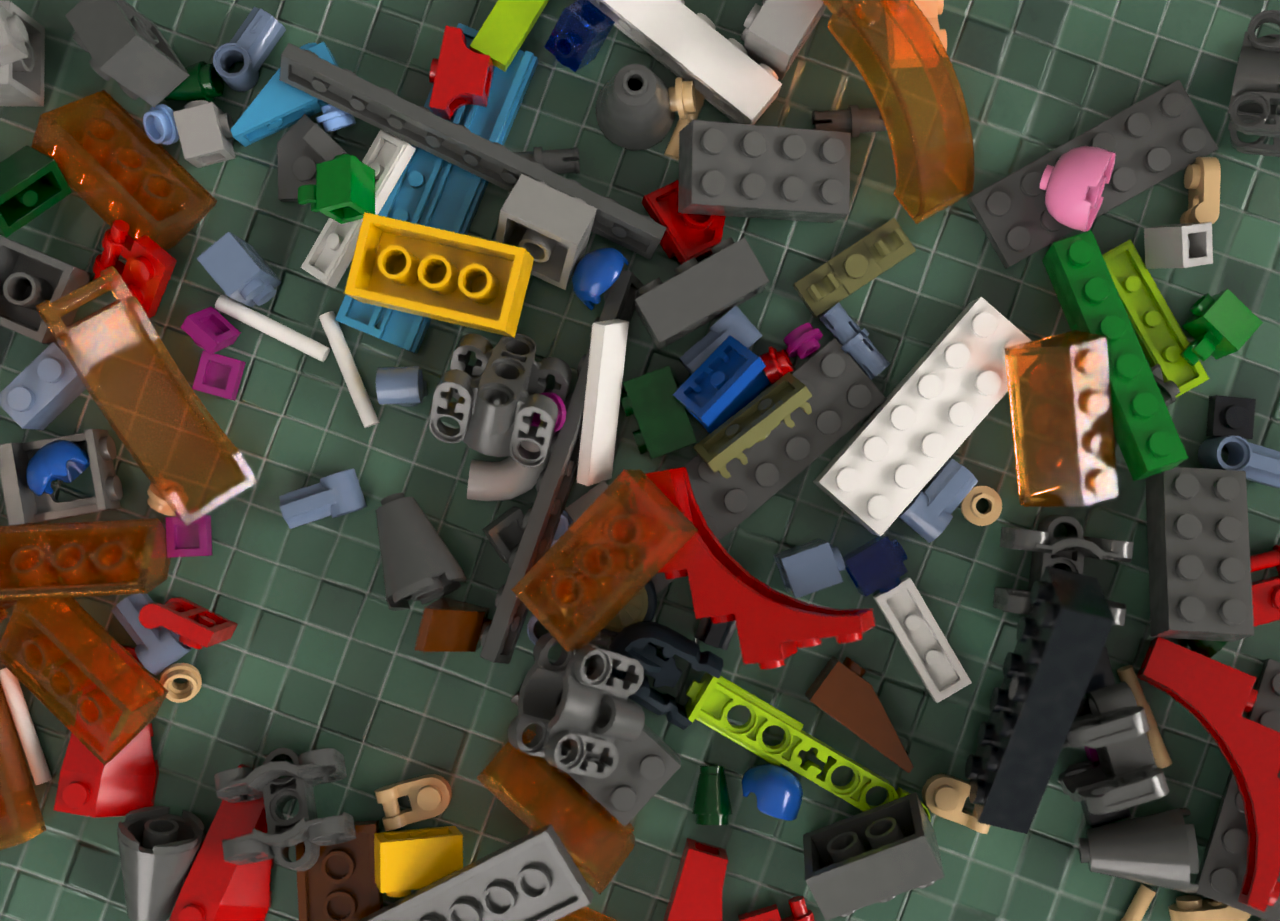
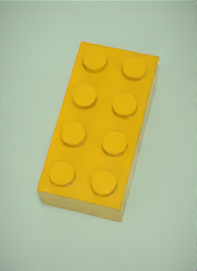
(439, 274)

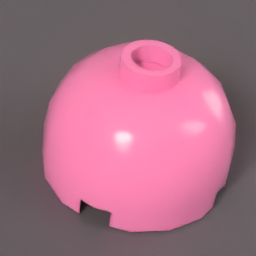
(1077, 185)

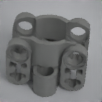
(1256, 90)
(499, 398)
(1066, 551)
(579, 707)
(1126, 765)
(308, 770)

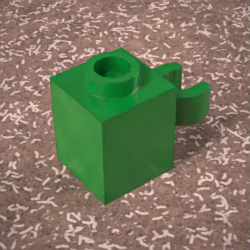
(341, 190)
(1219, 326)

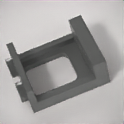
(27, 508)

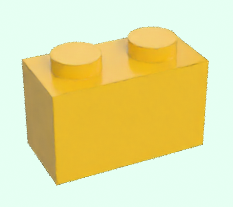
(415, 858)

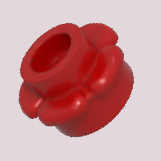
(776, 364)

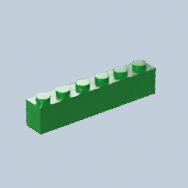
(1094, 306)

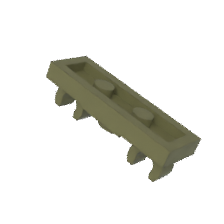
(854, 267)
(753, 423)

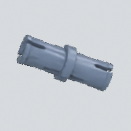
(854, 341)

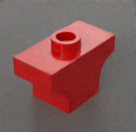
(458, 75)

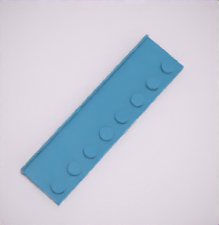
(443, 194)

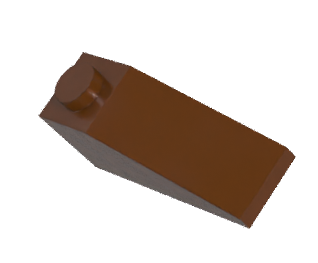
(452, 626)
(854, 704)

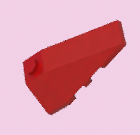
(110, 789)
(224, 889)

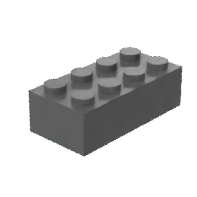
(763, 172)
(1199, 555)

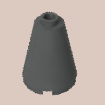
(634, 108)
(413, 555)
(1145, 850)
(156, 859)

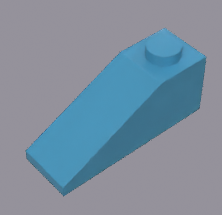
(279, 105)

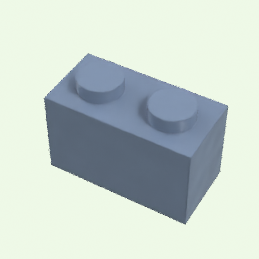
(240, 270)
(42, 390)
(809, 567)

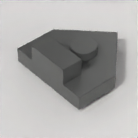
(299, 154)

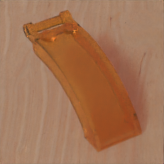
(916, 97)
(148, 399)

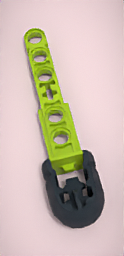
(714, 698)

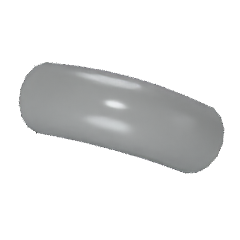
(503, 478)

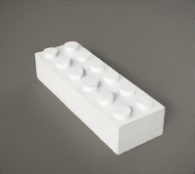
(923, 419)

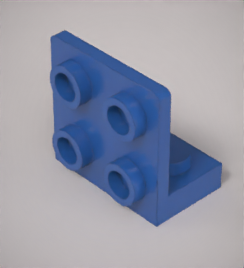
(723, 384)

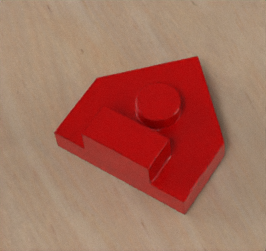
(686, 234)

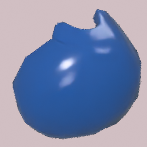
(596, 274)
(55, 461)
(776, 790)

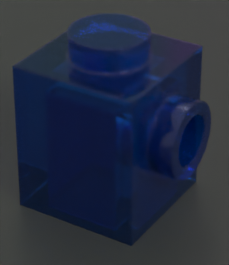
(579, 34)
(876, 565)

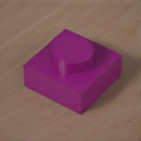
(210, 330)
(219, 375)
(190, 539)

